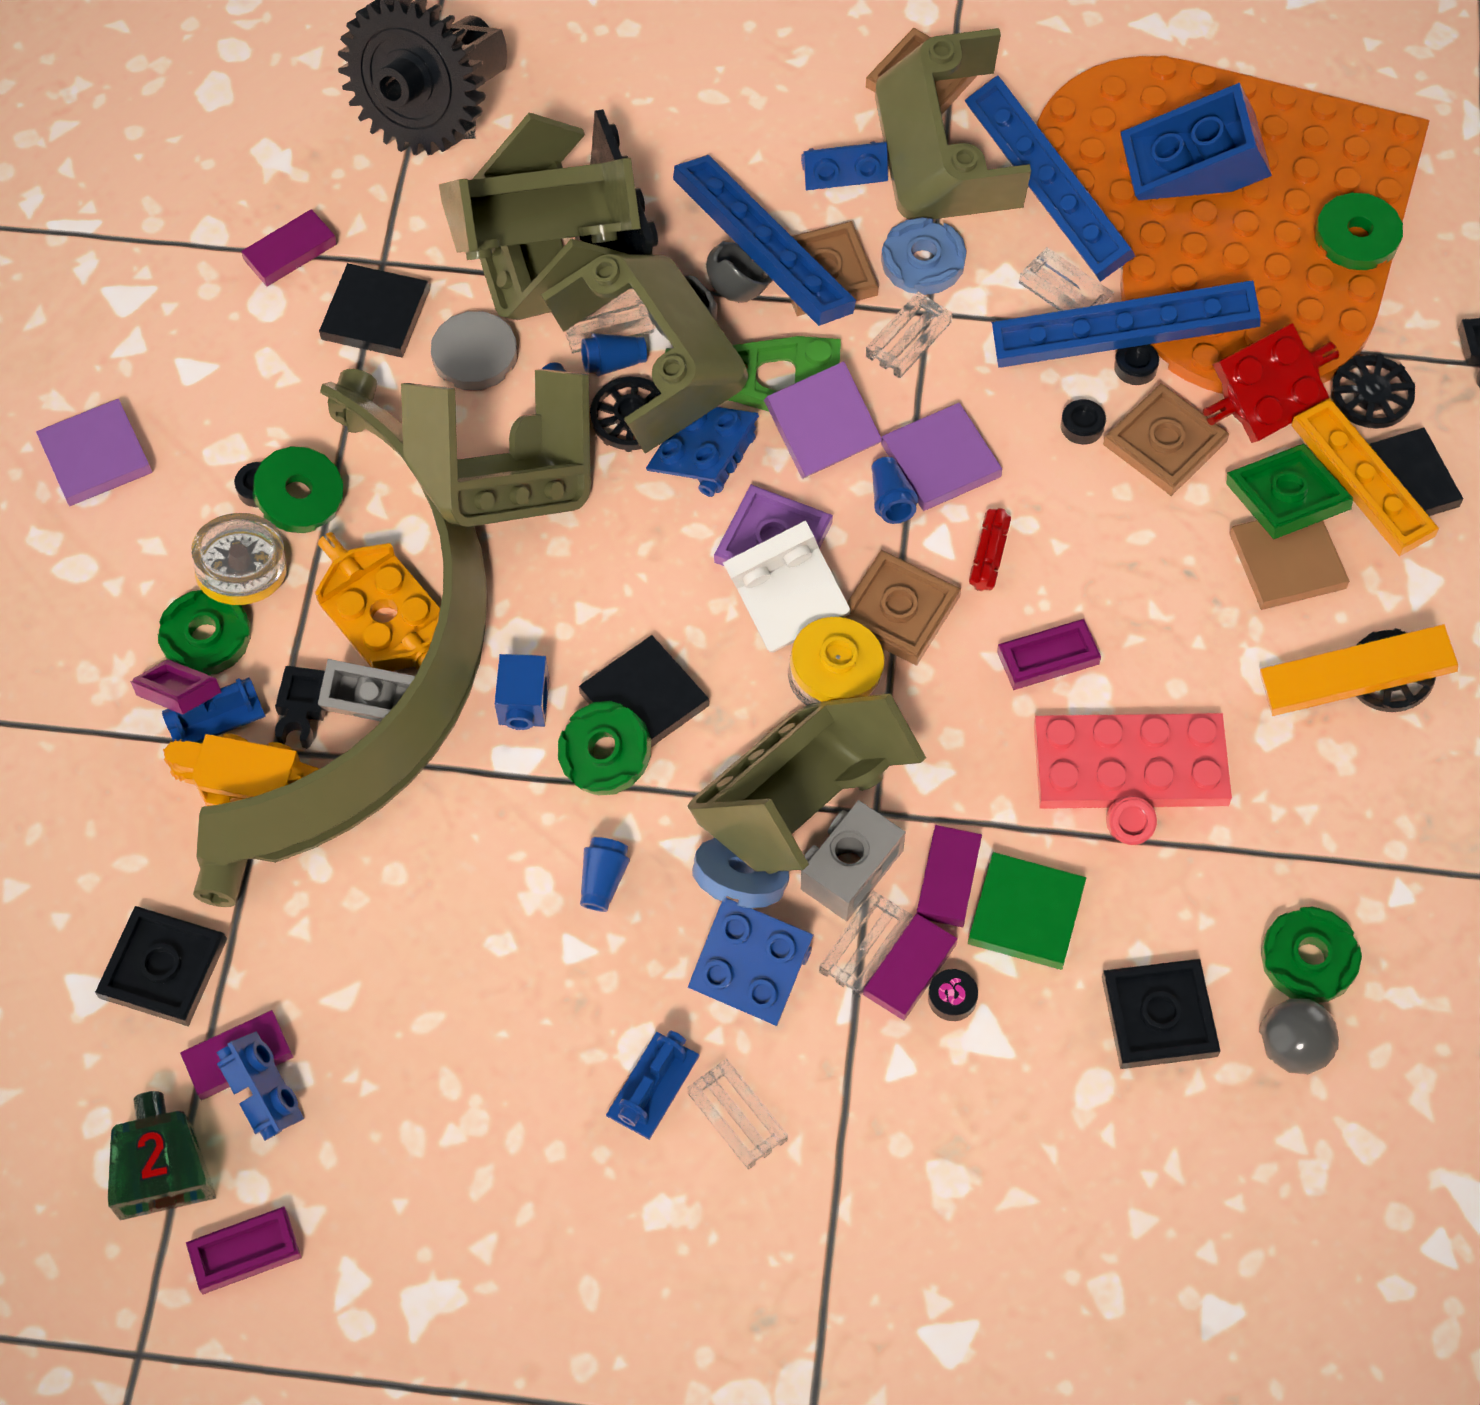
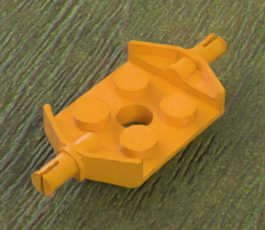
(374, 579)

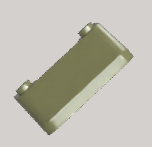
(924, 170)
(540, 207)
(525, 271)
(692, 375)
(539, 475)
(797, 772)

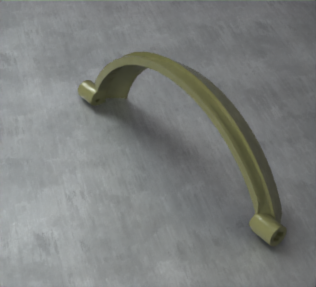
(404, 741)

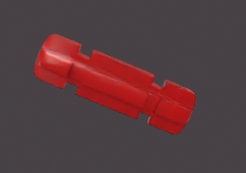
(989, 549)

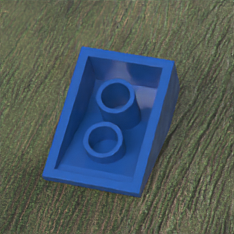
(1197, 148)

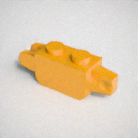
(233, 768)

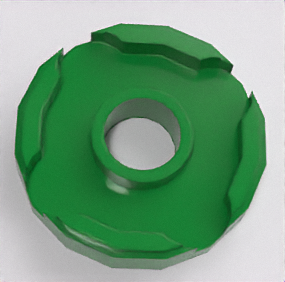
(1360, 211)
(301, 466)
(210, 654)
(625, 763)
(1304, 980)

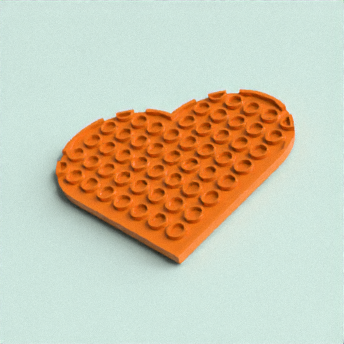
(1256, 233)

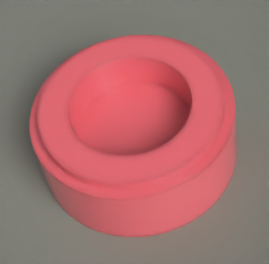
(1131, 820)

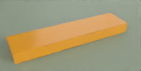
(1365, 477)
(1359, 670)

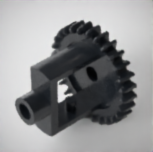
(419, 72)

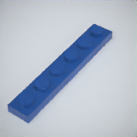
(1050, 179)
(764, 240)
(1126, 324)

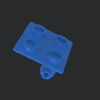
(707, 448)
(751, 961)

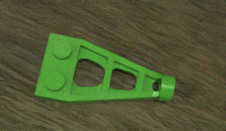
(807, 354)

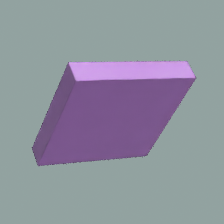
(823, 420)
(94, 452)
(942, 456)
(765, 516)

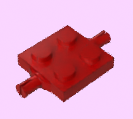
(1270, 382)

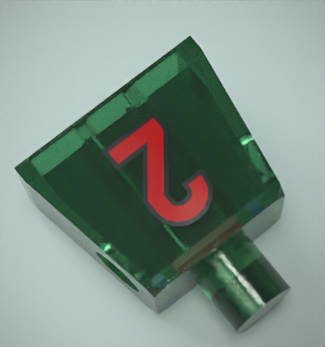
(155, 1161)

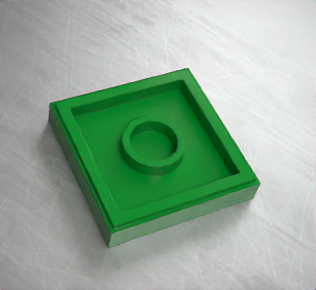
(1289, 491)
(1027, 911)

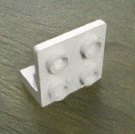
(786, 585)

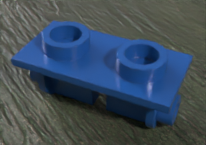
(845, 165)
(222, 713)
(251, 1064)
(653, 1084)

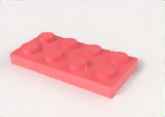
(1144, 756)

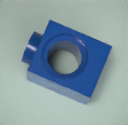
(522, 691)

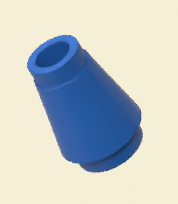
(612, 353)
(893, 493)
(602, 872)

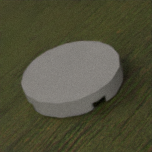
(474, 350)

